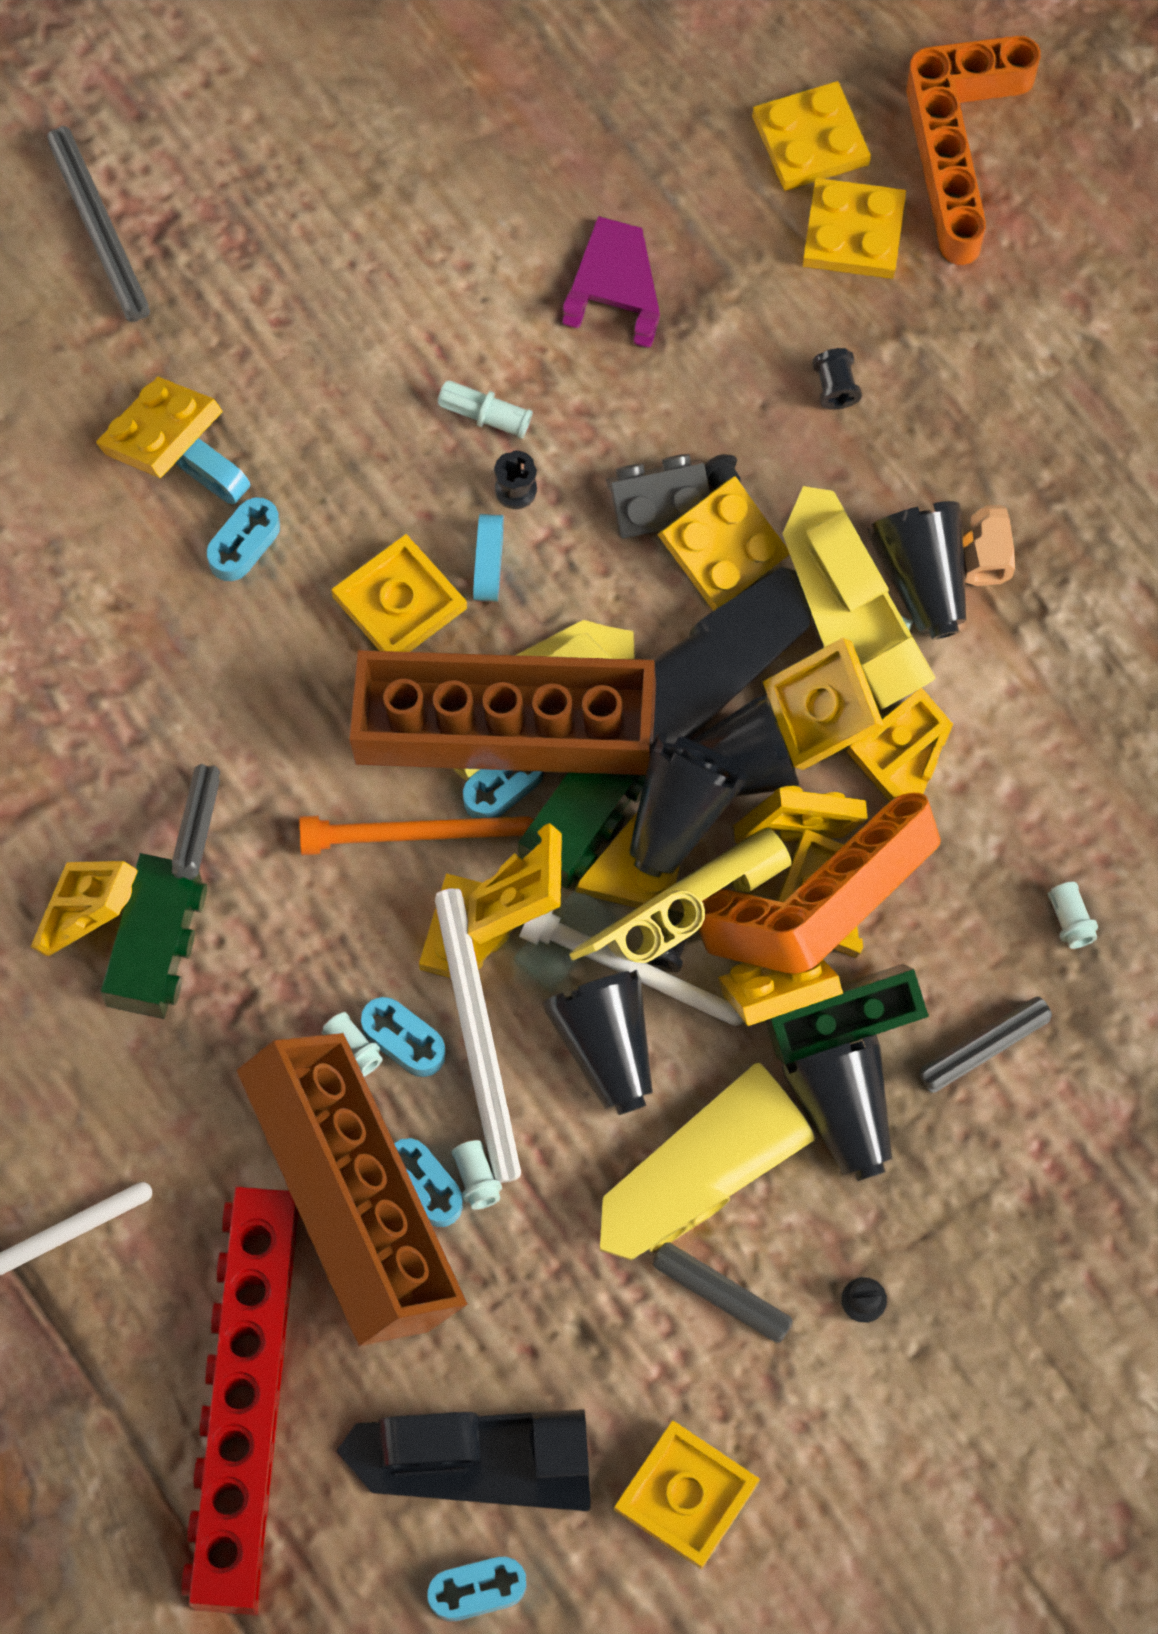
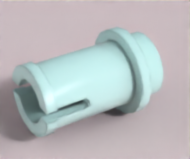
(1072, 915)
(366, 1054)
(476, 1175)

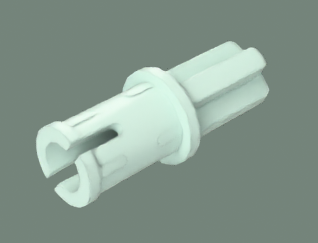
(484, 408)

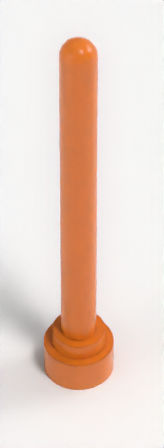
(318, 834)

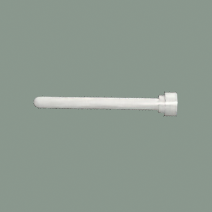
(548, 928)
(74, 1226)

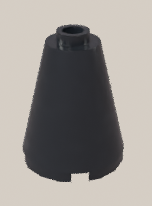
(926, 564)
(755, 745)
(679, 802)
(607, 1038)
(846, 1104)

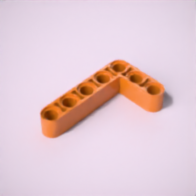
(948, 134)
(830, 903)

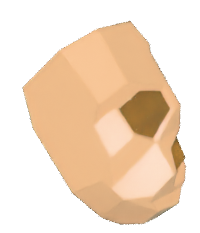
(989, 547)

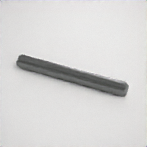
(98, 224)

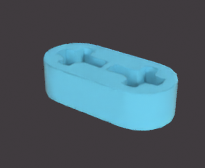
(214, 472)
(235, 533)
(488, 557)
(505, 796)
(410, 1028)
(437, 1177)
(473, 1576)

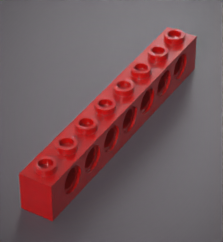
(238, 1586)

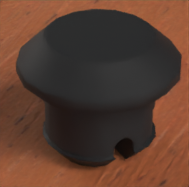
(721, 469)
(864, 1299)

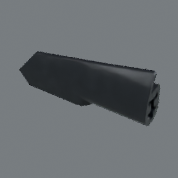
(727, 653)
(476, 1458)

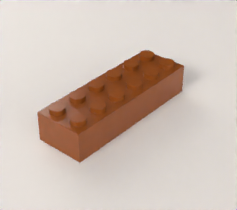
(503, 712)
(351, 1188)

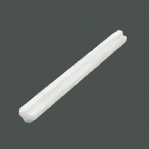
(477, 1036)

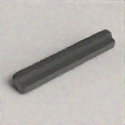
(195, 822)
(985, 1044)
(722, 1292)

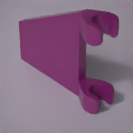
(616, 274)

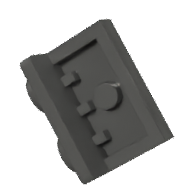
(656, 497)

